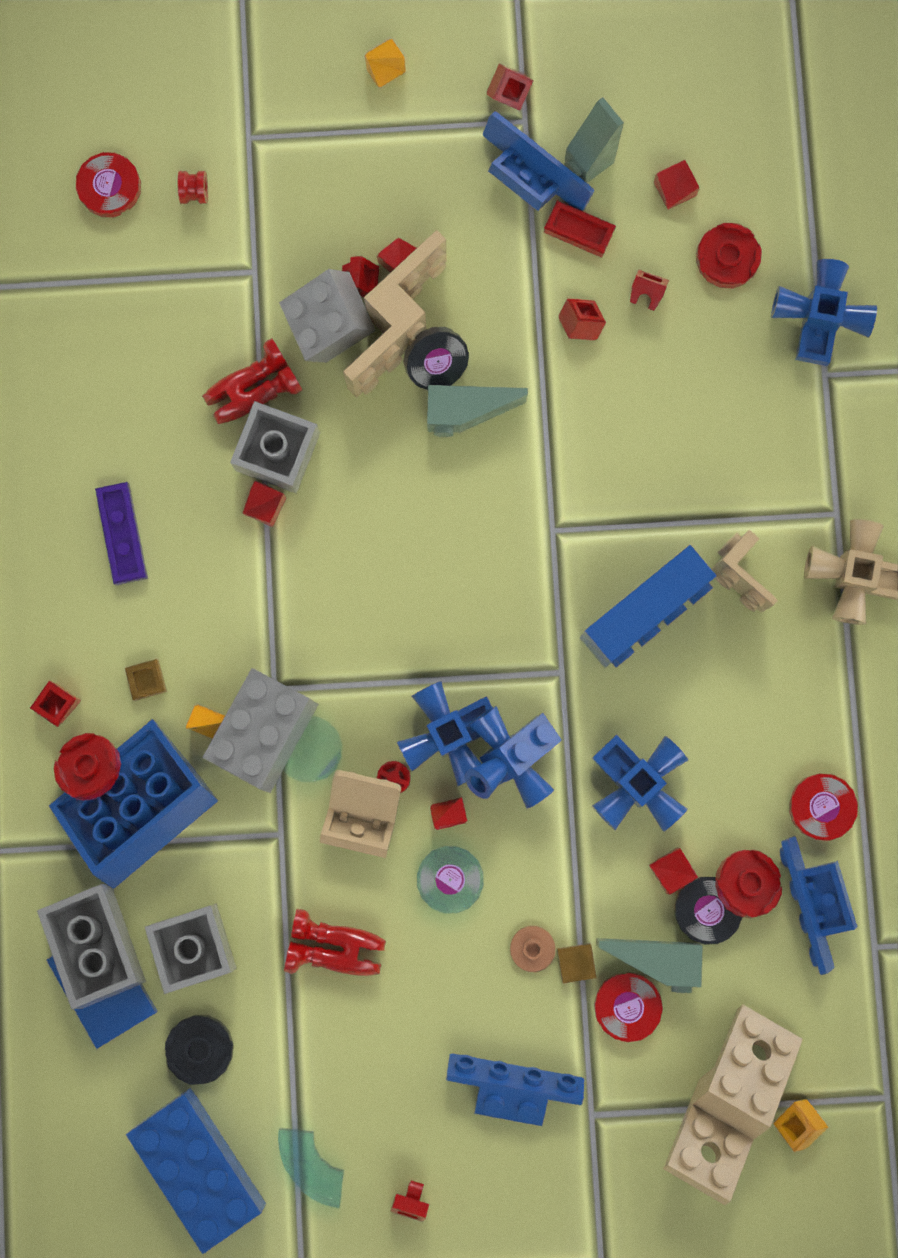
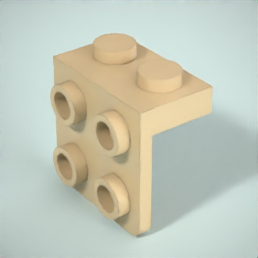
(730, 574)
(361, 813)

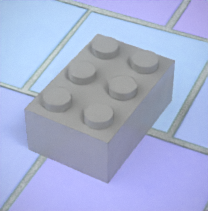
(260, 730)
(91, 946)

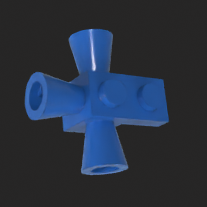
(823, 312)
(447, 731)
(512, 757)
(639, 782)

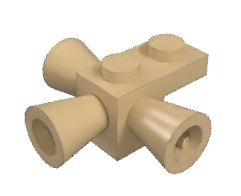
(855, 571)

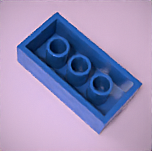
(653, 602)
(196, 1170)

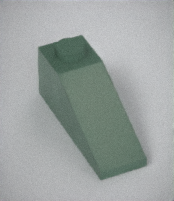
(595, 142)
(463, 407)
(666, 961)

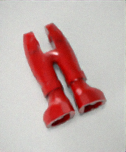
(238, 381)
(339, 961)

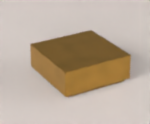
(145, 679)
(576, 963)

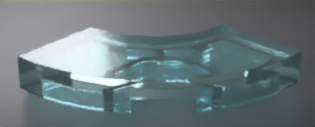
(308, 1168)

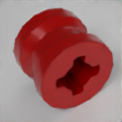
(192, 187)
(390, 772)

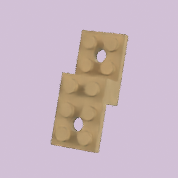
(396, 314)
(733, 1104)

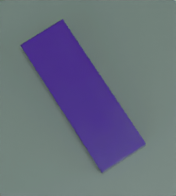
(121, 533)

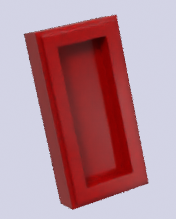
(579, 229)

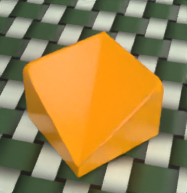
(385, 63)
(204, 721)
(800, 1125)

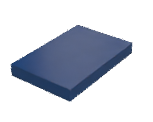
(112, 1015)

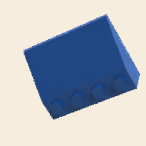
(142, 811)

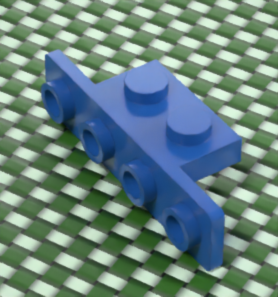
(531, 169)
(821, 900)
(514, 1090)

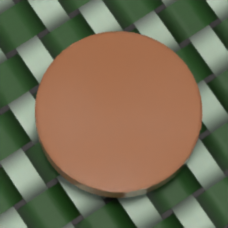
(532, 948)

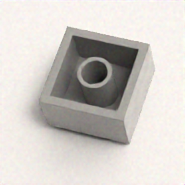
(327, 316)
(275, 447)
(190, 948)

